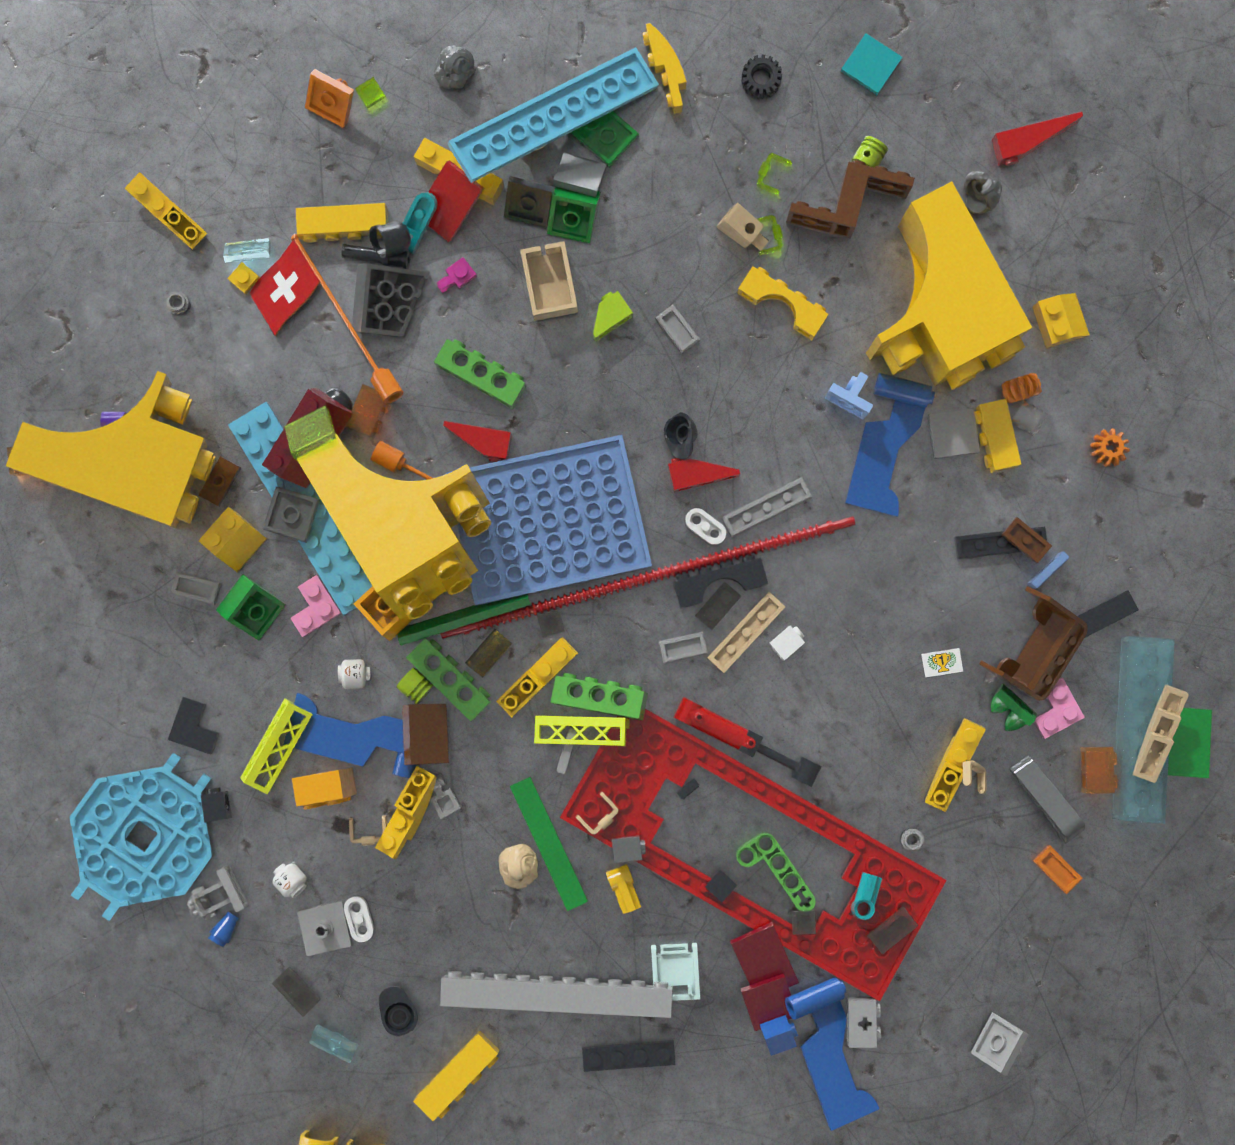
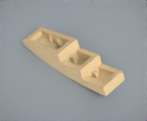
(1160, 733)

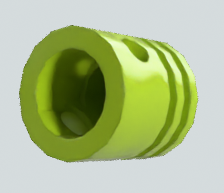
(871, 152)
(415, 686)

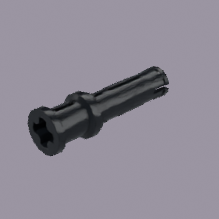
(370, 254)

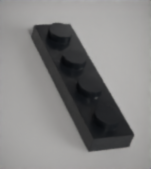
(628, 1056)

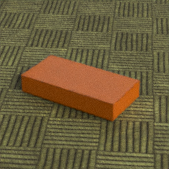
(1057, 869)

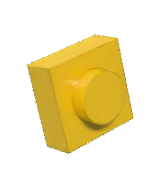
(243, 278)

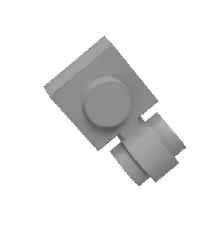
(445, 801)

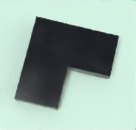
(186, 728)

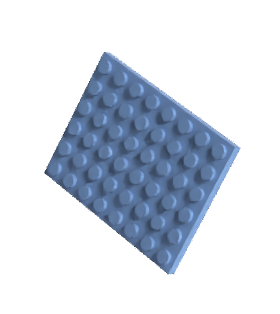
(556, 521)

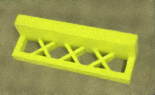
(585, 722)
(268, 742)

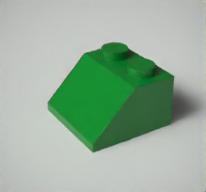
(573, 215)
(250, 607)

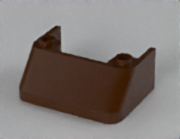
(1046, 651)

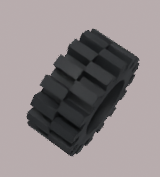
(761, 89)

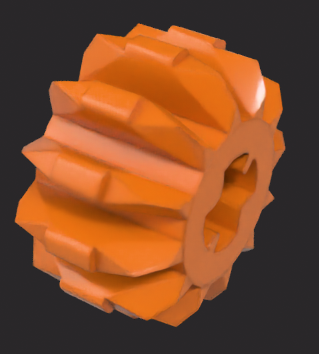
(1021, 388)
(1108, 439)

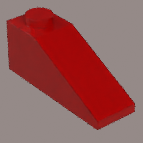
(487, 442)
(696, 473)

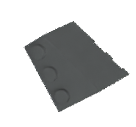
(385, 298)

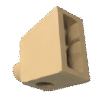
(736, 222)

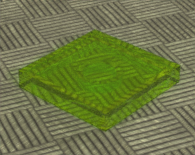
(310, 432)

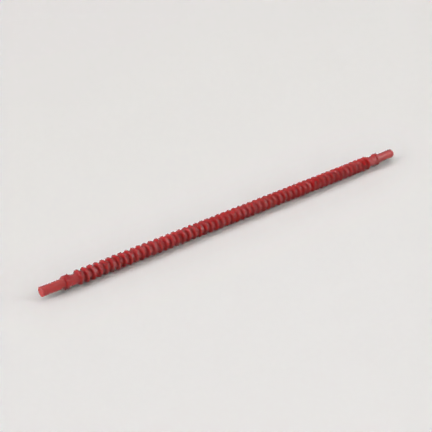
(829, 527)

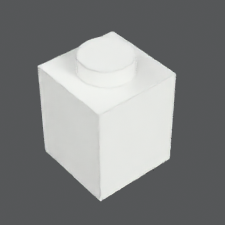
(787, 642)

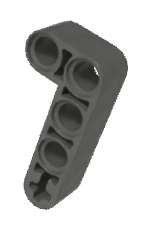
(1051, 802)

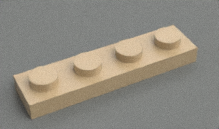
(746, 632)

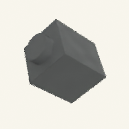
(628, 849)

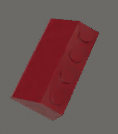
(280, 459)

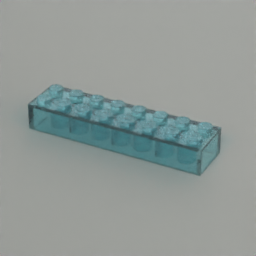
(1144, 671)

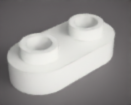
(706, 525)
(357, 919)

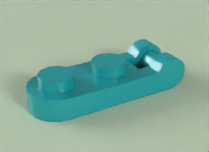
(420, 217)

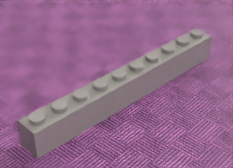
(556, 995)

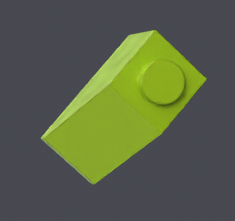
(611, 314)

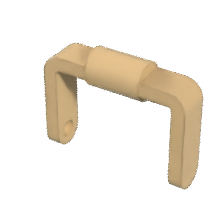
(971, 765)
(605, 822)
(365, 840)

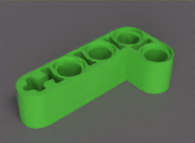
(780, 873)

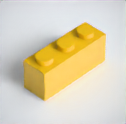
(997, 436)

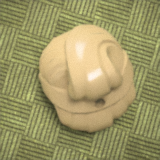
(518, 866)

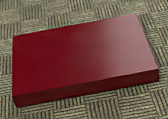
(763, 955)

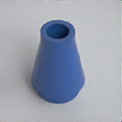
(223, 930)

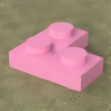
(320, 609)
(1063, 711)

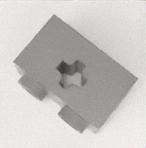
(855, 1011)

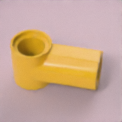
(622, 883)

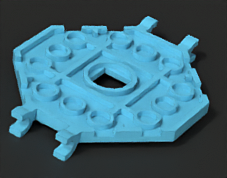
(120, 868)

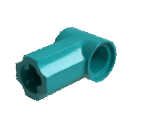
(867, 893)

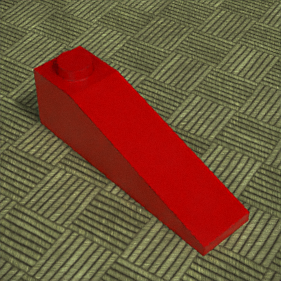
(1019, 142)

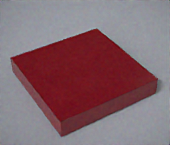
(766, 1000)

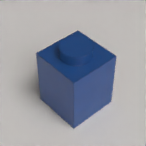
(779, 1035)

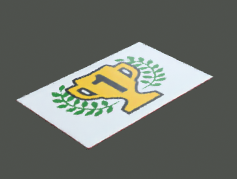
(942, 662)

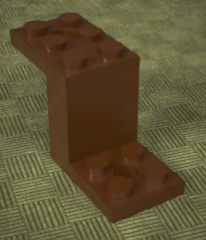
(854, 182)

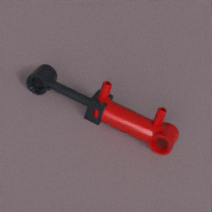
(741, 739)

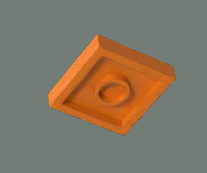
(329, 98)

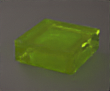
(370, 92)

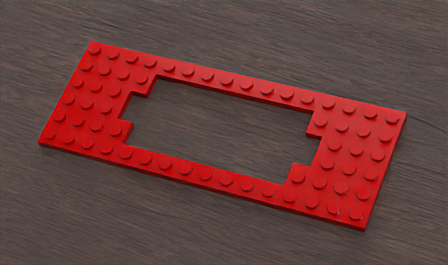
(660, 751)

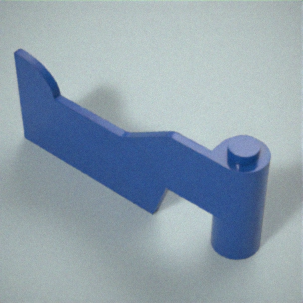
(882, 441)
(347, 740)
(825, 1054)

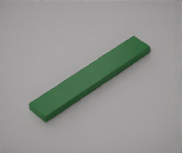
(460, 618)
(549, 843)

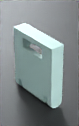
(677, 968)

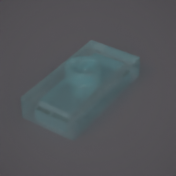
(247, 250)
(333, 1043)

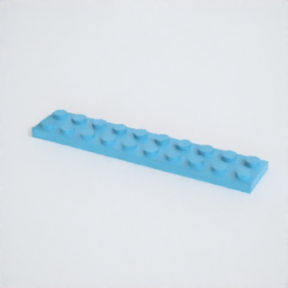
(552, 114)
(325, 546)

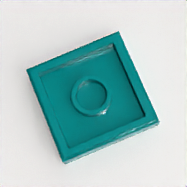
(871, 64)

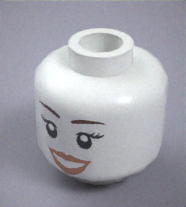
(353, 674)
(289, 880)

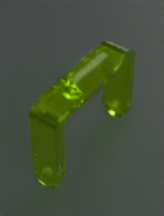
(764, 169)
(777, 232)

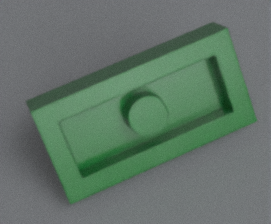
(1021, 712)

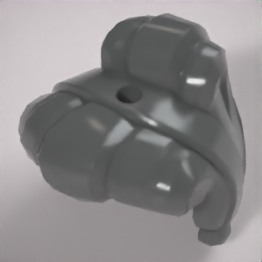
(457, 63)
(982, 191)

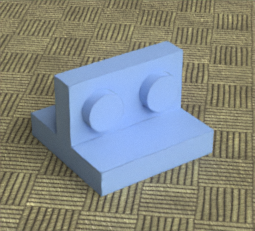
(848, 397)

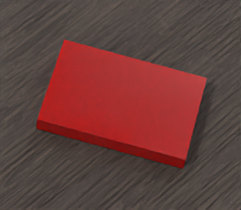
(454, 200)

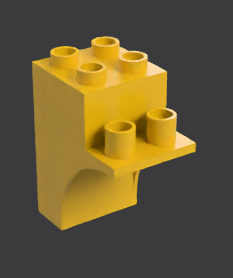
(958, 300)
(127, 463)
(401, 527)

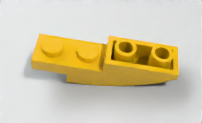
(666, 61)
(165, 211)
(537, 677)
(951, 767)
(409, 812)

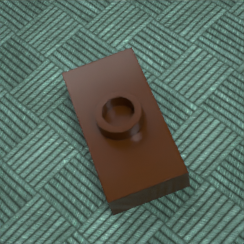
(219, 481)
(1026, 540)

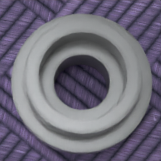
(172, 298)
(919, 840)

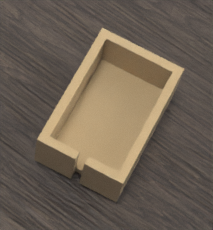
(549, 281)

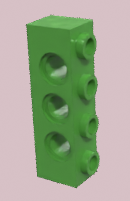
(507, 395)
(420, 659)
(633, 708)

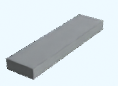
(766, 507)

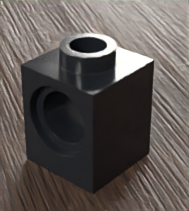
(215, 805)

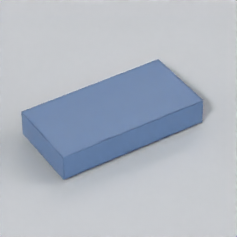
(1048, 570)

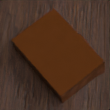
(425, 734)

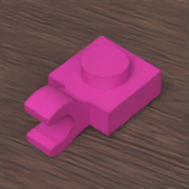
(458, 274)

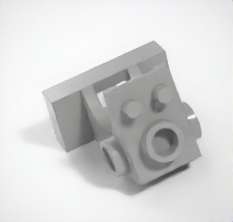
(200, 903)

